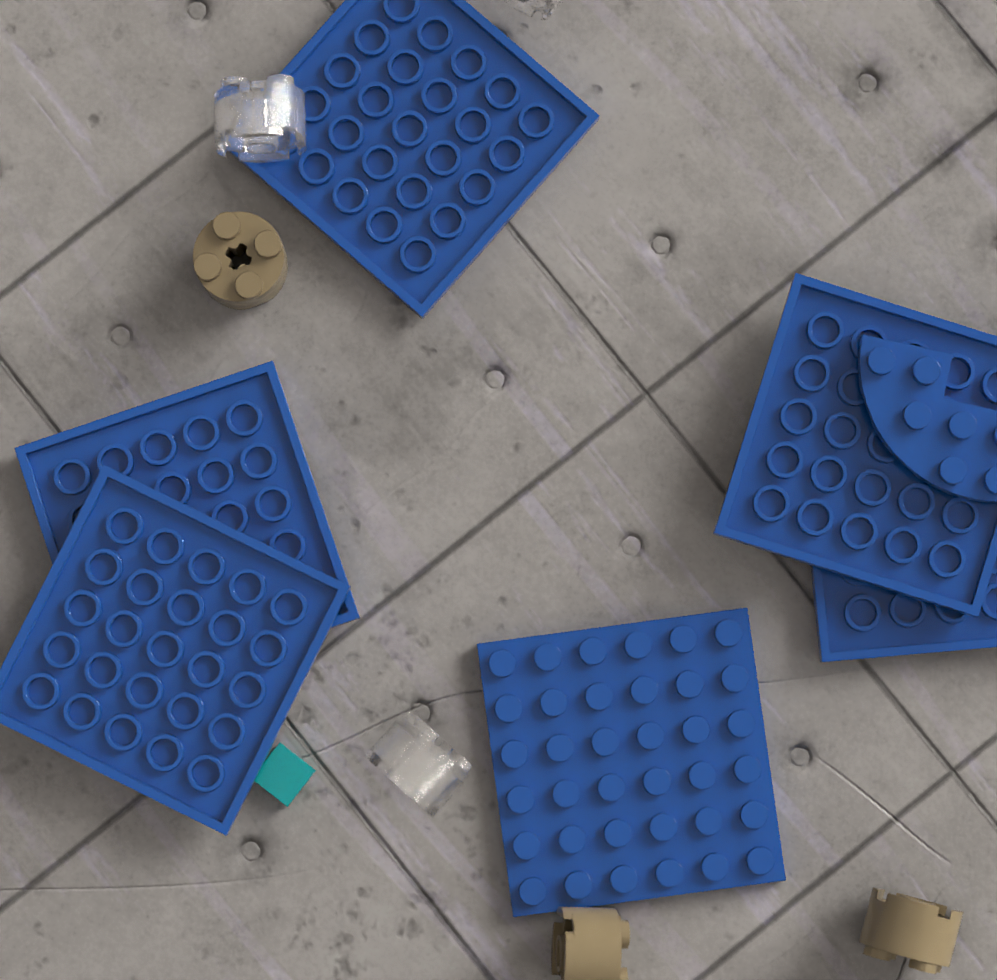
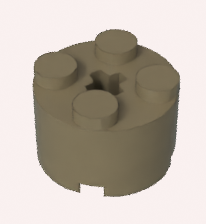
(228, 237)
(911, 930)
(589, 944)

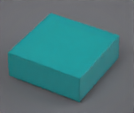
(284, 774)

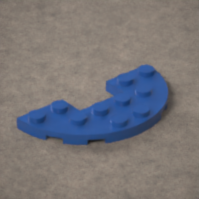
(934, 437)

